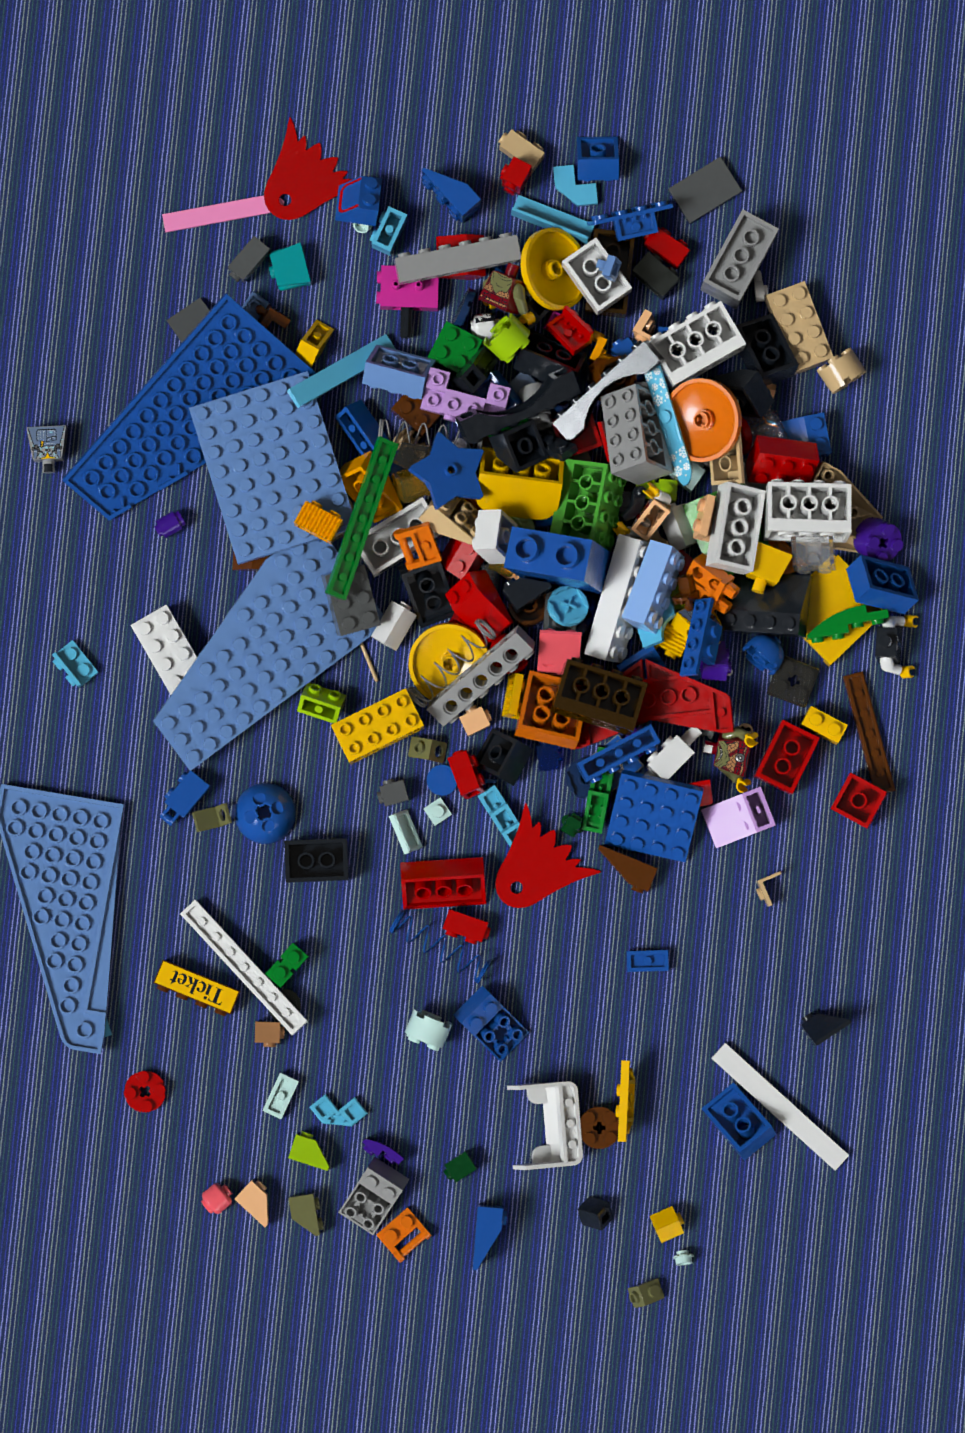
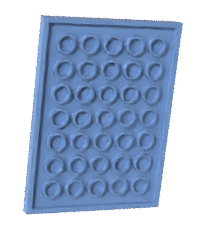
(266, 465)

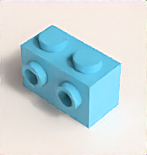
(389, 230)

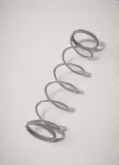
(380, 433)
(417, 694)

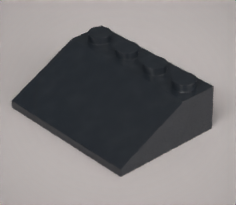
(776, 612)

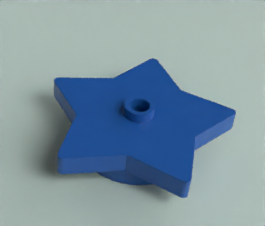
(446, 485)

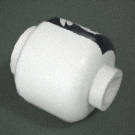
(482, 325)

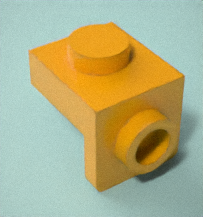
(599, 347)

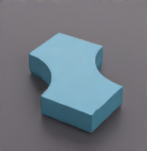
(650, 639)

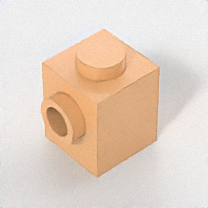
(475, 720)

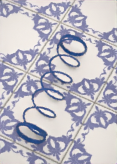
(398, 918)

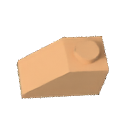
(255, 1201)

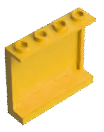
(829, 596)

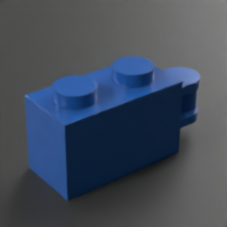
(184, 796)

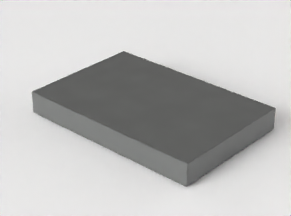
(704, 190)

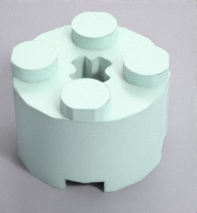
(428, 1029)

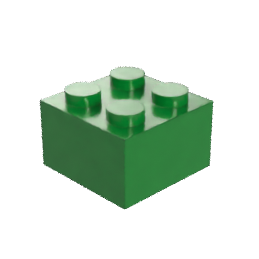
(454, 348)

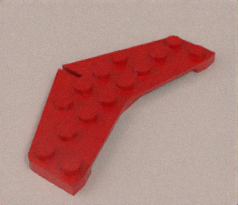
(671, 701)

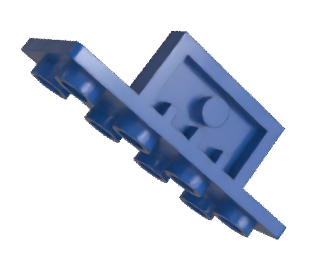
(633, 224)

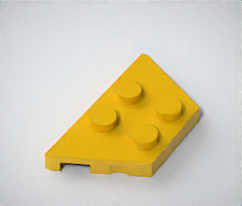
(625, 1109)

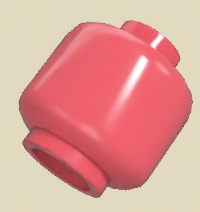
(216, 1198)

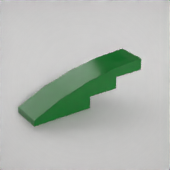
(598, 802)

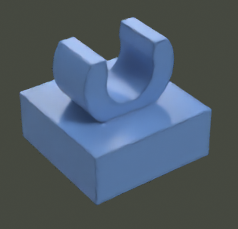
(610, 267)

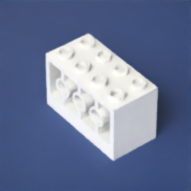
(710, 348)
(826, 513)

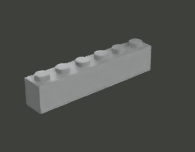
(457, 259)

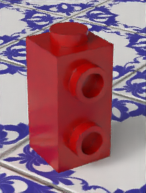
(666, 247)
(466, 774)
(466, 926)

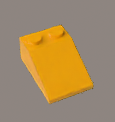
(352, 477)

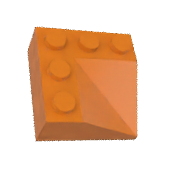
(537, 721)

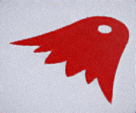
(301, 177)
(536, 866)

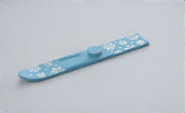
(669, 425)

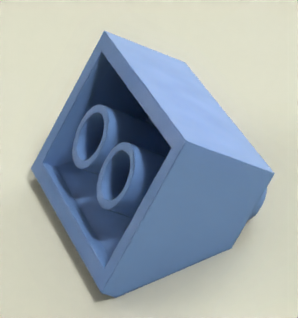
(397, 371)

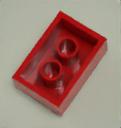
(781, 459)
(786, 757)

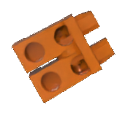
(713, 583)

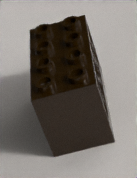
(597, 710)

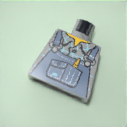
(48, 445)

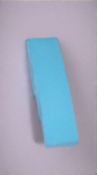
(500, 813)

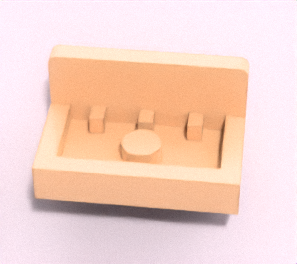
(703, 523)

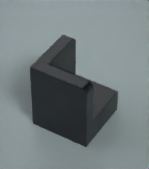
(595, 1213)

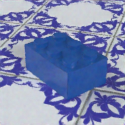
(882, 584)

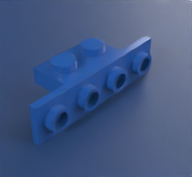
(702, 638)

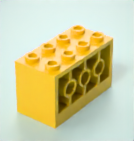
(378, 726)

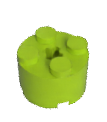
(507, 338)

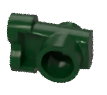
(572, 824)

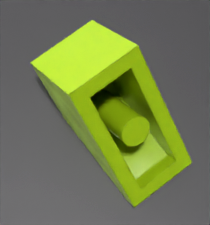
(308, 1151)

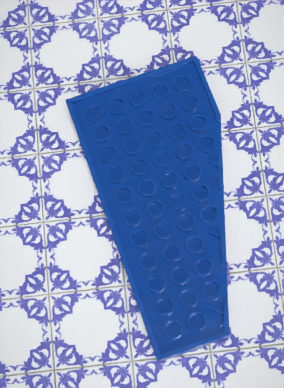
(155, 434)

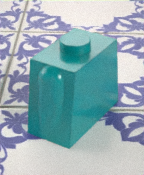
(289, 268)

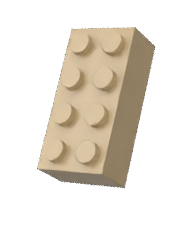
(800, 325)

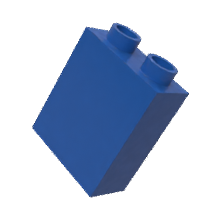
(558, 559)

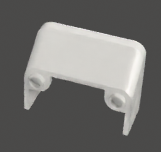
(561, 1124)

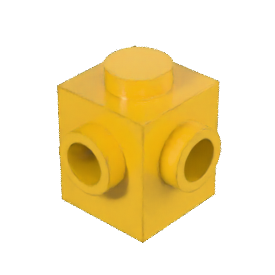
(667, 1224)

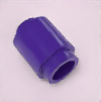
(169, 524)

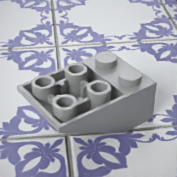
(373, 1195)

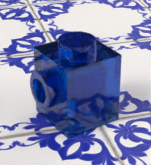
(548, 757)

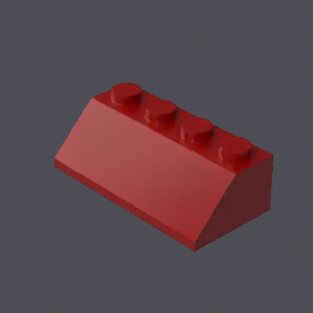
(443, 883)

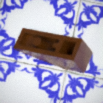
(631, 870)

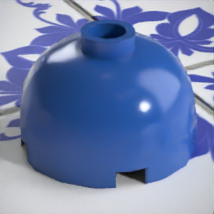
(764, 652)

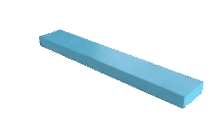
(335, 374)

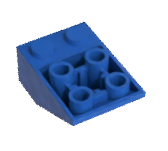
(453, 193)
(491, 1023)

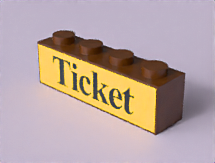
(197, 987)

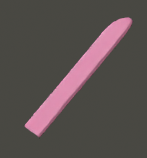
(215, 213)

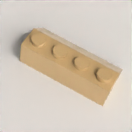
(729, 467)

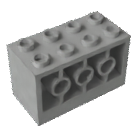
(739, 259)
(634, 436)

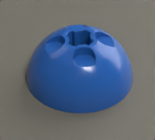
(269, 827)

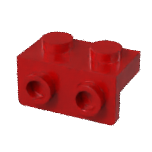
(571, 330)

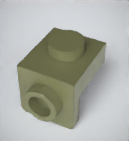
(646, 1293)

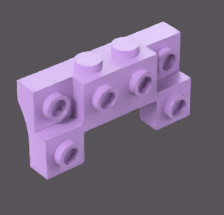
(452, 403)

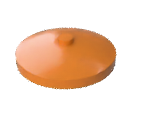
(707, 418)

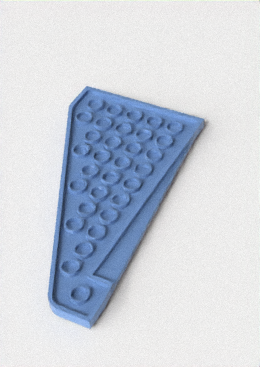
(66, 880)

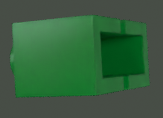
(281, 971)

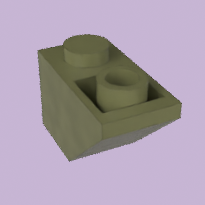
(304, 1212)

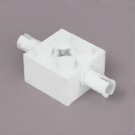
(673, 756)

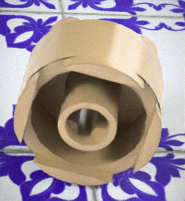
(841, 370)

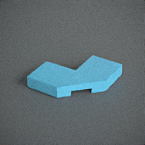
(578, 194)
(329, 1113)

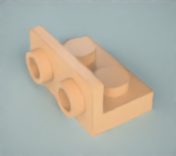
(644, 327)

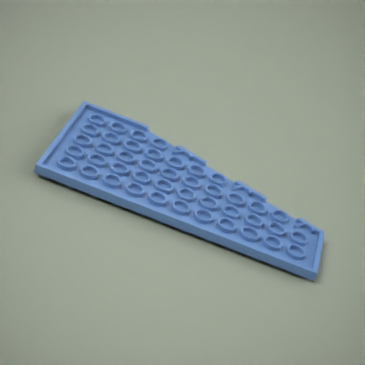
(259, 655)

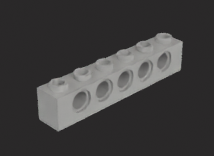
(515, 639)

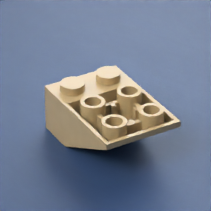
(453, 519)

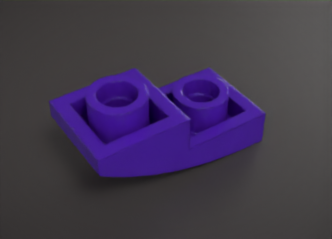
(376, 1147)

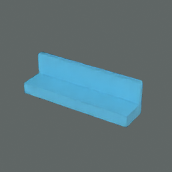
(549, 217)

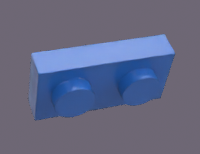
(647, 961)

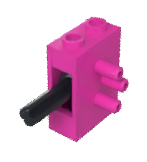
(406, 297)

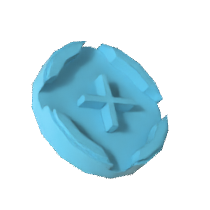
(567, 606)

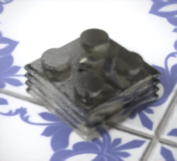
(800, 692)

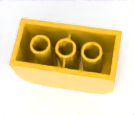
(524, 494)

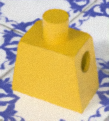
(768, 567)

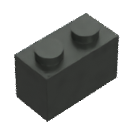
(655, 275)

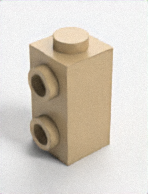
(515, 145)

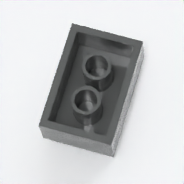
(358, 610)

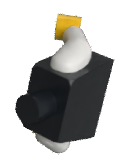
(890, 643)

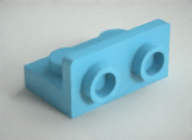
(75, 664)

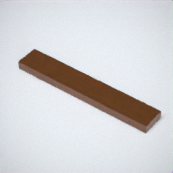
(868, 731)

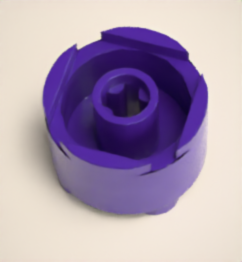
(878, 539)

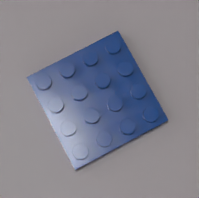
(654, 815)

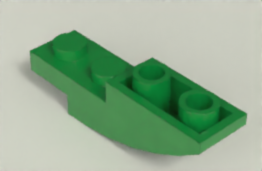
(837, 624)

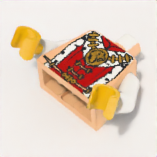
(650, 517)

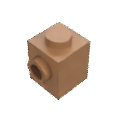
(269, 1033)

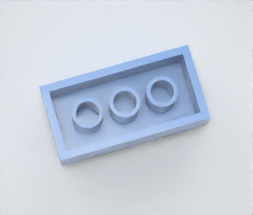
(653, 586)

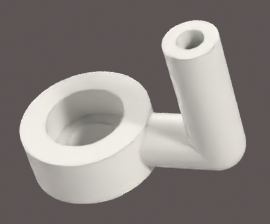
(760, 289)

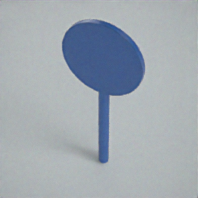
(442, 781)

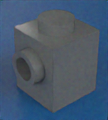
(392, 793)

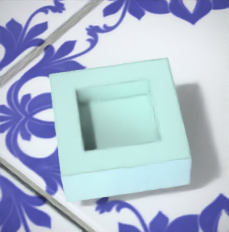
(437, 811)

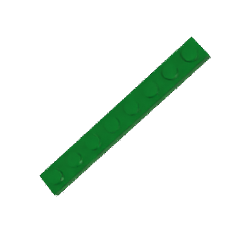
(361, 518)

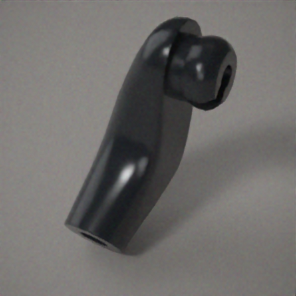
(636, 505)

